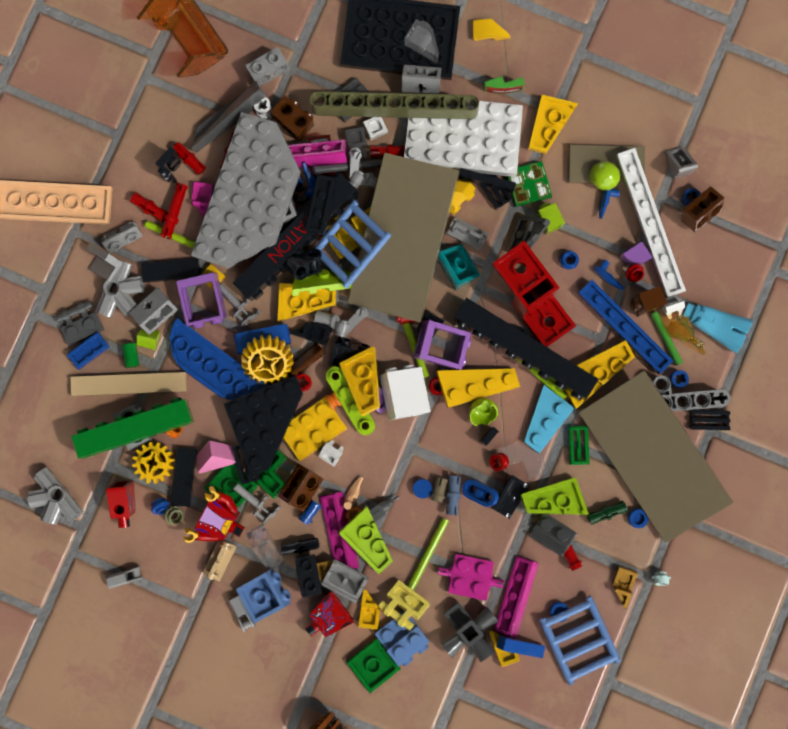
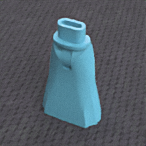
(721, 326)

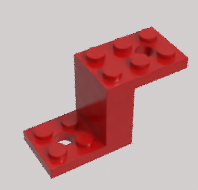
(534, 294)

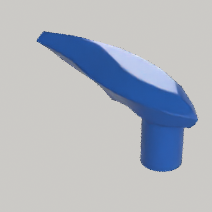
(310, 179)
(605, 200)
(601, 271)

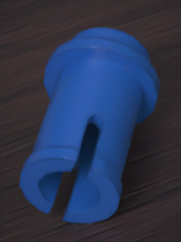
(309, 512)

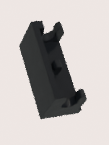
(510, 496)

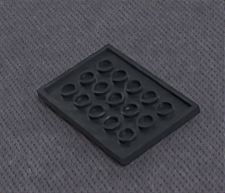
(378, 30)

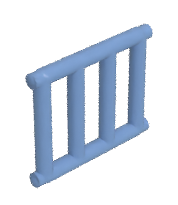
(371, 251)
(555, 640)

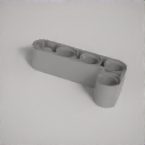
(690, 397)

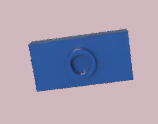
(88, 350)

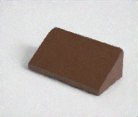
(306, 359)

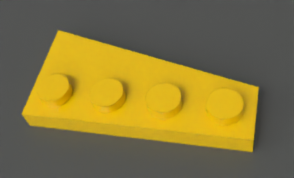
(605, 366)
(469, 385)

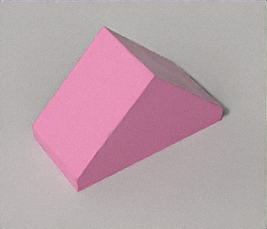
(215, 456)

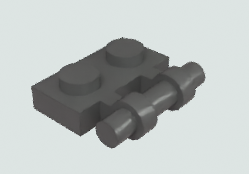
(82, 328)

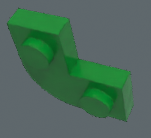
(270, 480)

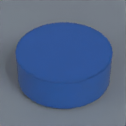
(422, 488)
(637, 518)
(556, 608)

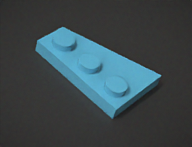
(547, 419)

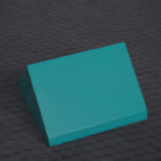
(458, 266)

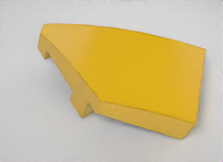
(488, 29)
(369, 612)
(505, 658)

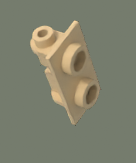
(219, 560)

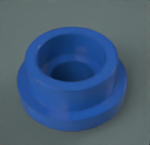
(571, 254)
(159, 506)

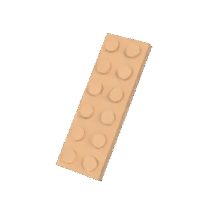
(55, 202)

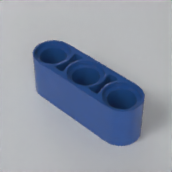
(243, 338)

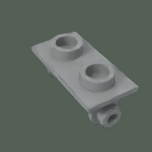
(467, 233)
(114, 241)

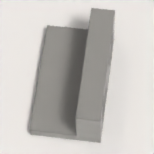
(104, 264)

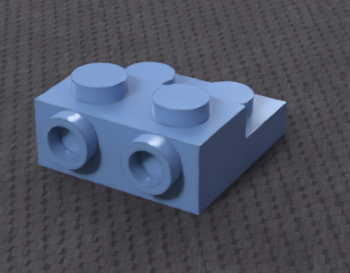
(264, 595)
(401, 642)

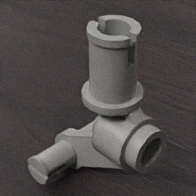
(356, 176)
(341, 326)

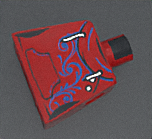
(120, 495)
(329, 616)

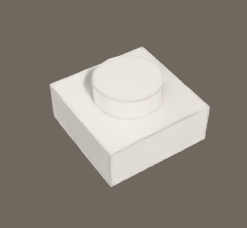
(375, 127)

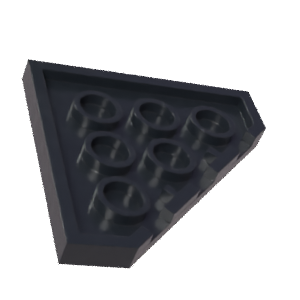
(262, 421)

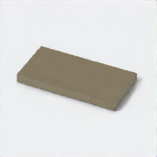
(585, 156)

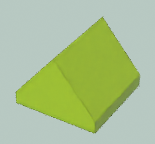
(146, 340)

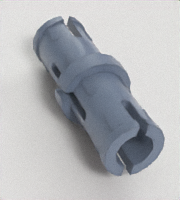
(453, 495)

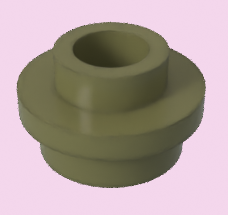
(177, 518)

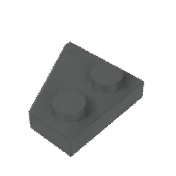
(527, 229)

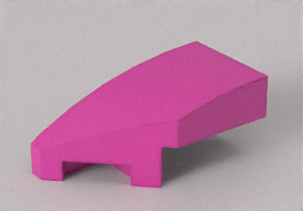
(201, 196)

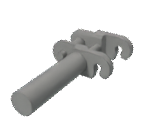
(237, 304)
(257, 503)

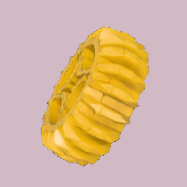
(263, 369)

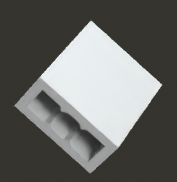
(404, 392)

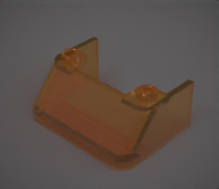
(190, 30)

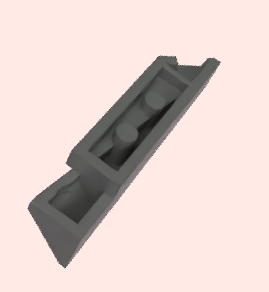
(227, 116)

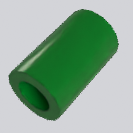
(130, 355)

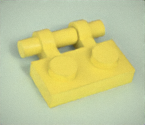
(408, 601)

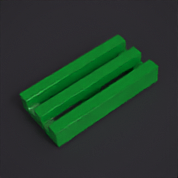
(578, 445)

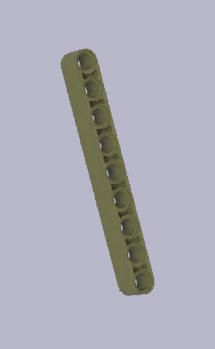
(403, 101)

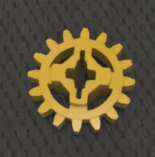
(150, 469)

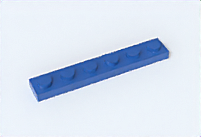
(625, 327)

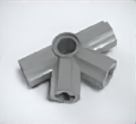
(121, 297)
(47, 498)

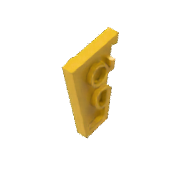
(549, 122)
(363, 380)

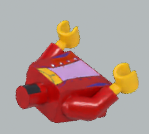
(217, 519)

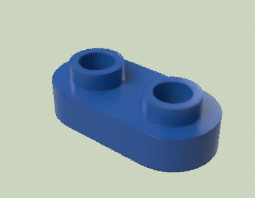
(481, 494)

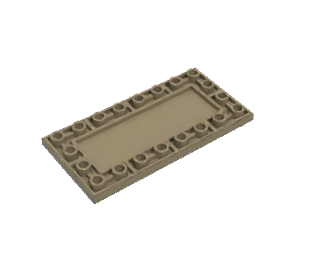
(413, 206)
(655, 457)

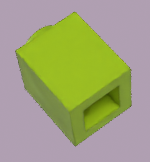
(553, 214)

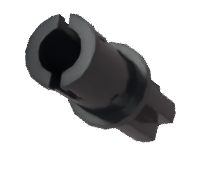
(299, 546)

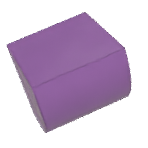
(636, 255)

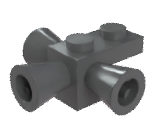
(469, 631)

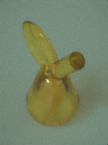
(681, 329)

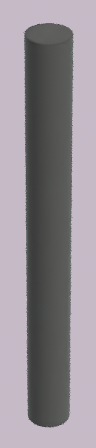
(345, 166)

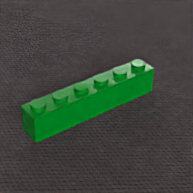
(132, 429)

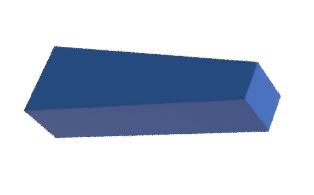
(520, 646)

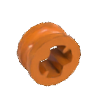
(333, 400)

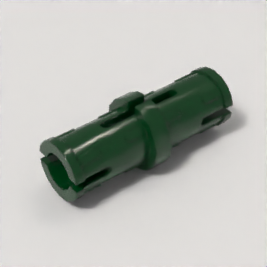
(607, 512)

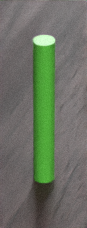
(666, 338)

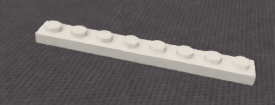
(650, 222)

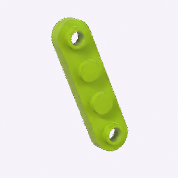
(346, 399)

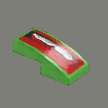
(498, 86)

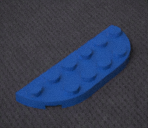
(210, 364)

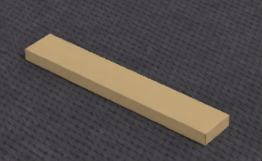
(129, 384)

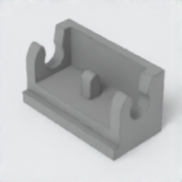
(345, 581)

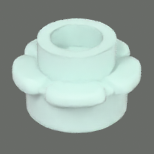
(661, 579)

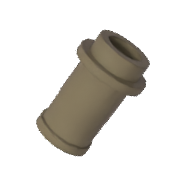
(439, 490)

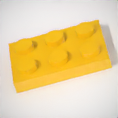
(313, 429)

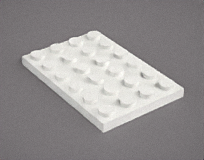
(479, 144)

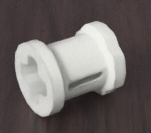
(261, 112)

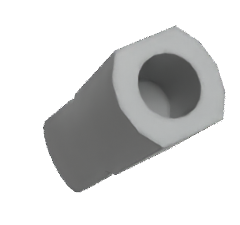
(122, 578)
(240, 610)

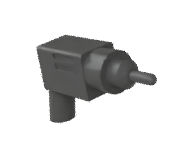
(379, 510)

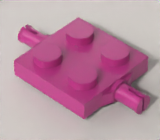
(470, 577)

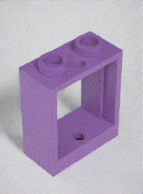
(186, 304)
(424, 342)

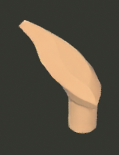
(353, 494)

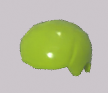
(604, 175)
(483, 411)

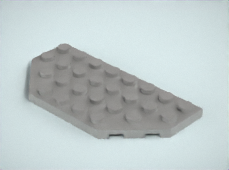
(248, 195)

